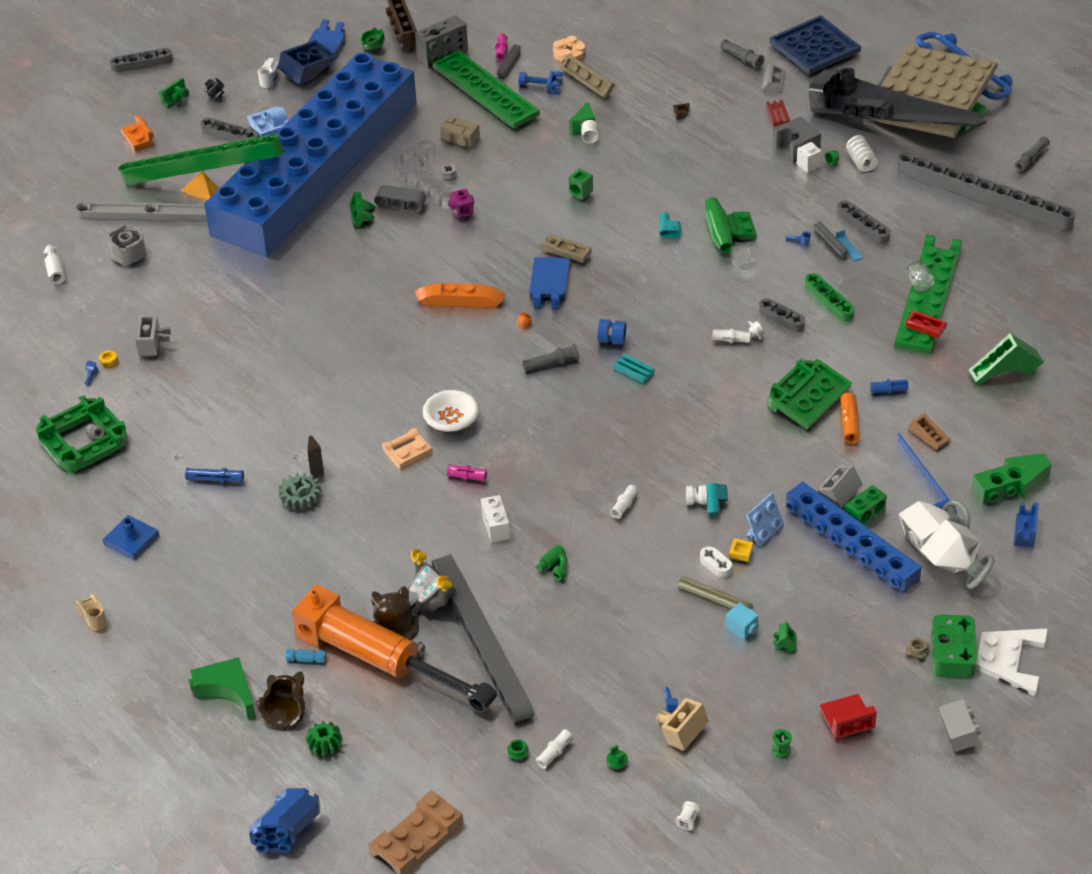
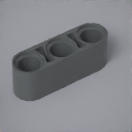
(400, 198)

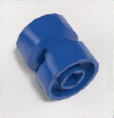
(618, 331)

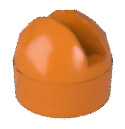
(524, 320)

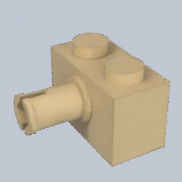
(683, 724)

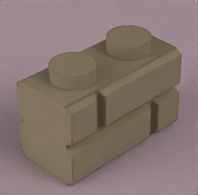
(460, 132)

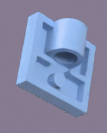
(268, 121)

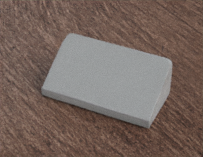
(773, 78)

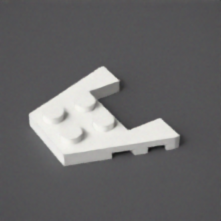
(1000, 655)

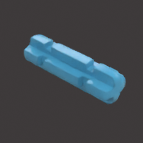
(305, 655)

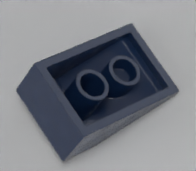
(305, 61)

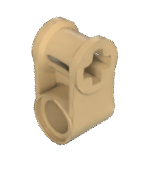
(92, 612)

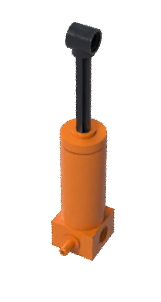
(322, 619)

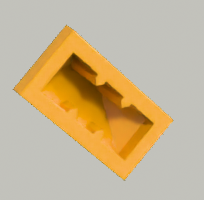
(200, 186)

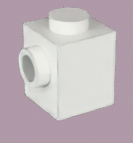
(809, 157)

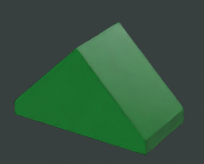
(582, 115)

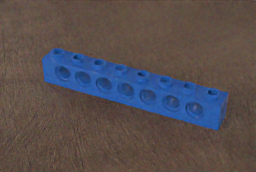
(853, 537)

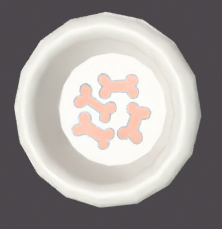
(450, 410)

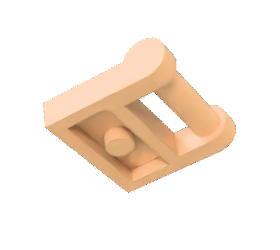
(410, 452)

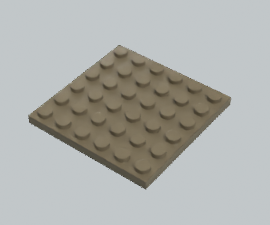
(938, 78)

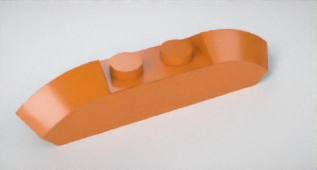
(459, 295)

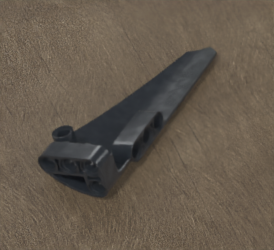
(845, 95)

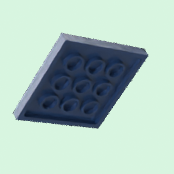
(815, 44)

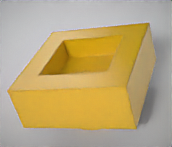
(741, 550)

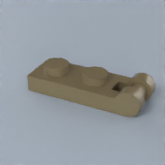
(565, 248)

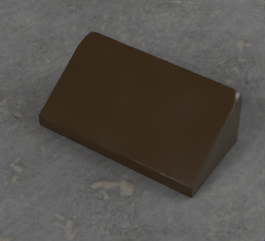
(314, 457)

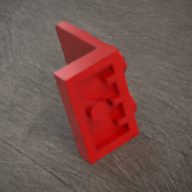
(848, 716)

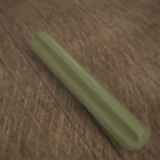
(711, 593)

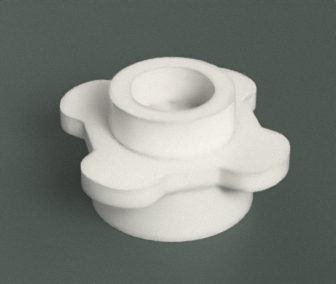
(756, 329)

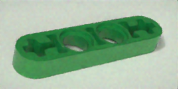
(826, 298)

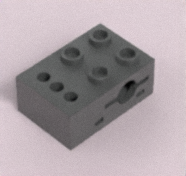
(441, 40)

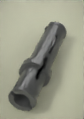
(1029, 156)

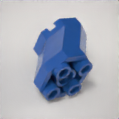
(284, 820)

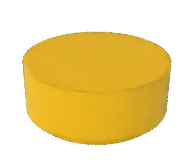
(108, 358)

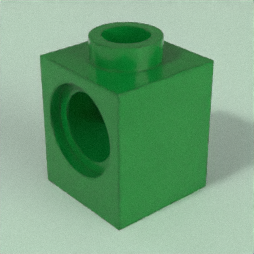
(580, 183)

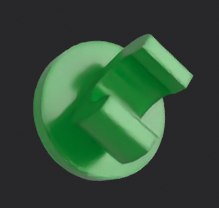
(616, 758)

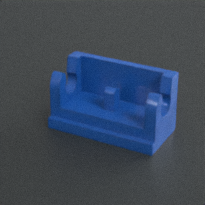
(1026, 525)

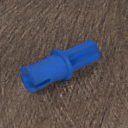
(888, 386)

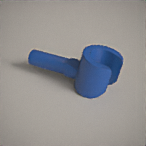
(804, 238)
(92, 369)
(671, 703)

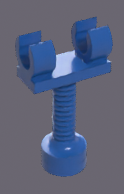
(551, 82)

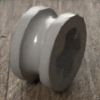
(448, 171)

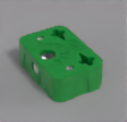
(953, 645)

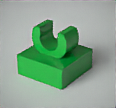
(785, 637)

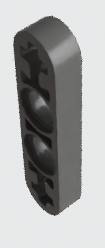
(140, 59)
(213, 126)
(848, 210)

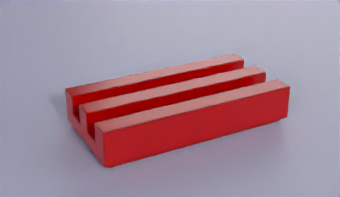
(926, 324)

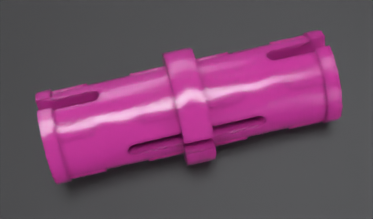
(501, 46)
(467, 472)

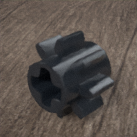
(214, 88)

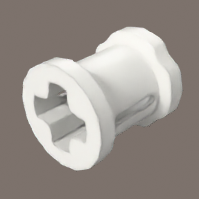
(688, 816)

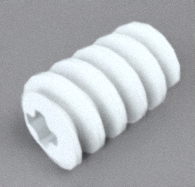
(861, 153)

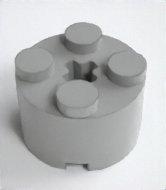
(126, 244)

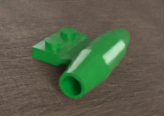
(725, 226)

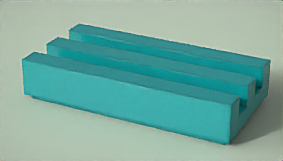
(635, 366)

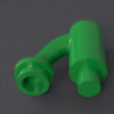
(554, 555)

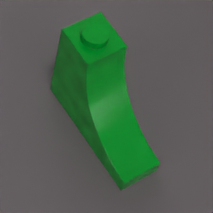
(1006, 356)
(223, 681)

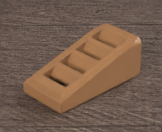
(917, 429)

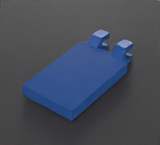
(330, 39)
(549, 280)

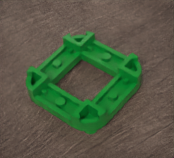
(70, 458)

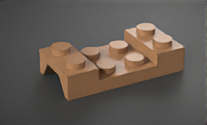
(418, 833)

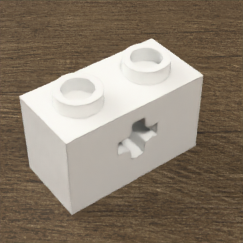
(495, 518)

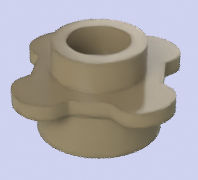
(917, 648)

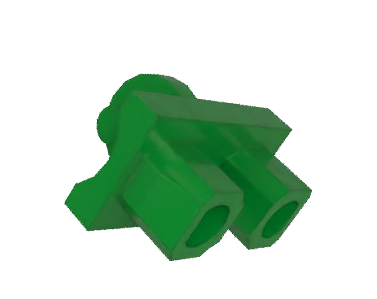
(173, 93)

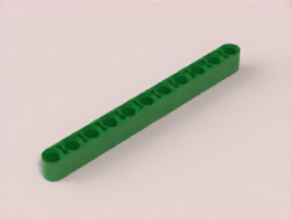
(201, 159)

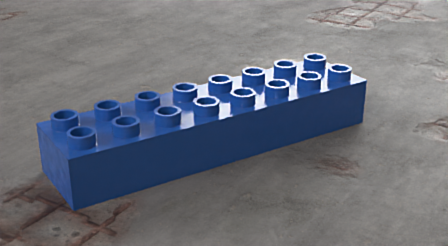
(320, 146)

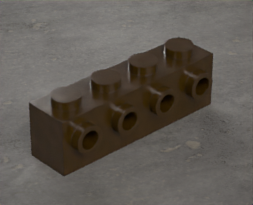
(402, 23)

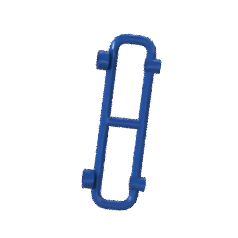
(950, 41)

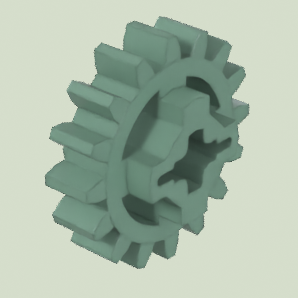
(299, 491)

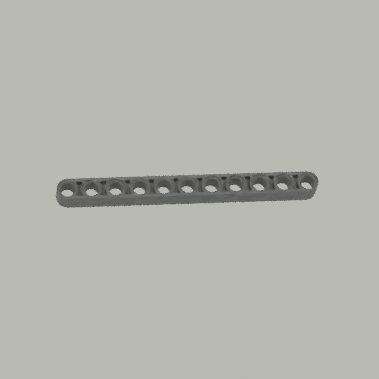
(986, 191)
(485, 643)

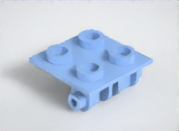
(764, 520)

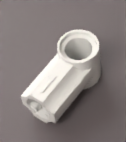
(267, 73)

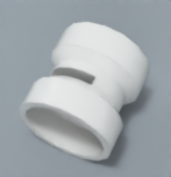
(589, 131)
(696, 495)

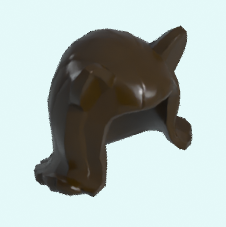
(395, 612)
(283, 701)

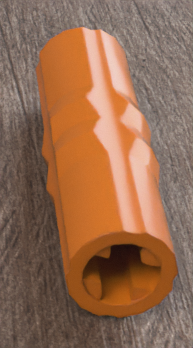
(850, 418)

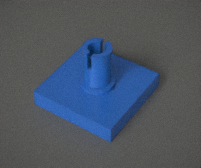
(130, 537)

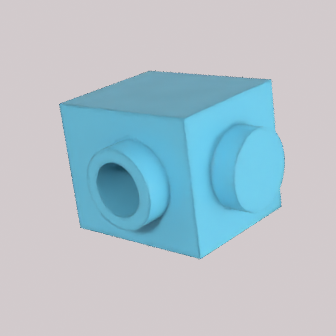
(742, 621)

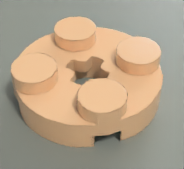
(568, 46)

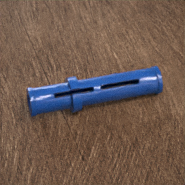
(215, 475)

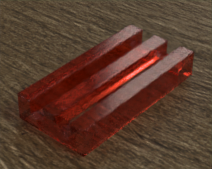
(775, 105)

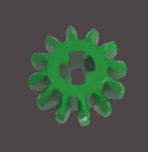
(323, 738)

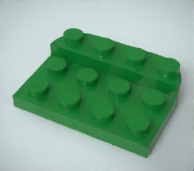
(807, 391)

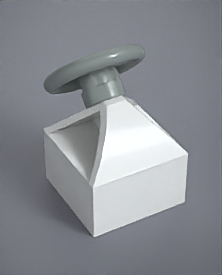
(924, 519)
(955, 550)

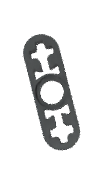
(792, 320)

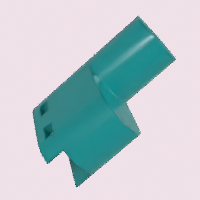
(667, 227)
(716, 494)

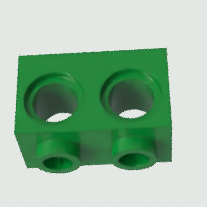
(867, 505)

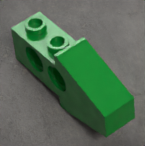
(1017, 475)

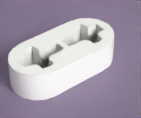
(714, 563)

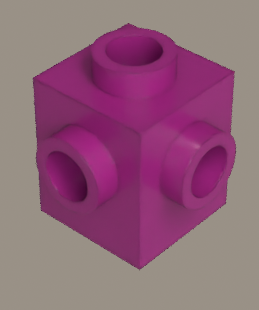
(461, 203)

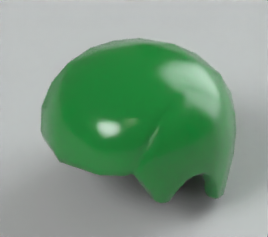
(373, 39)

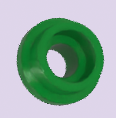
(515, 745)

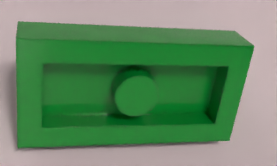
(359, 209)

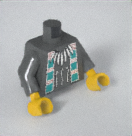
(428, 585)

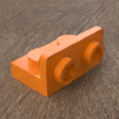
(138, 134)

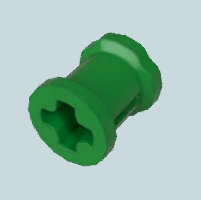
(777, 739)

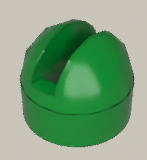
(832, 157)

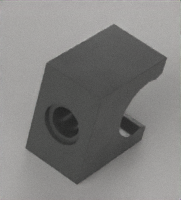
(796, 134)

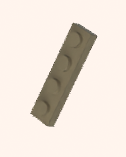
(587, 76)

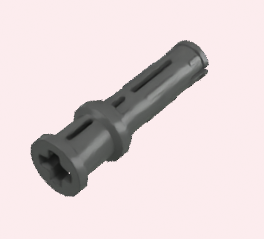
(747, 56)
(558, 356)

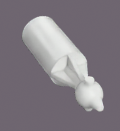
(54, 265)

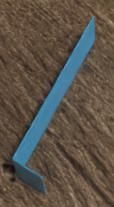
(853, 253)

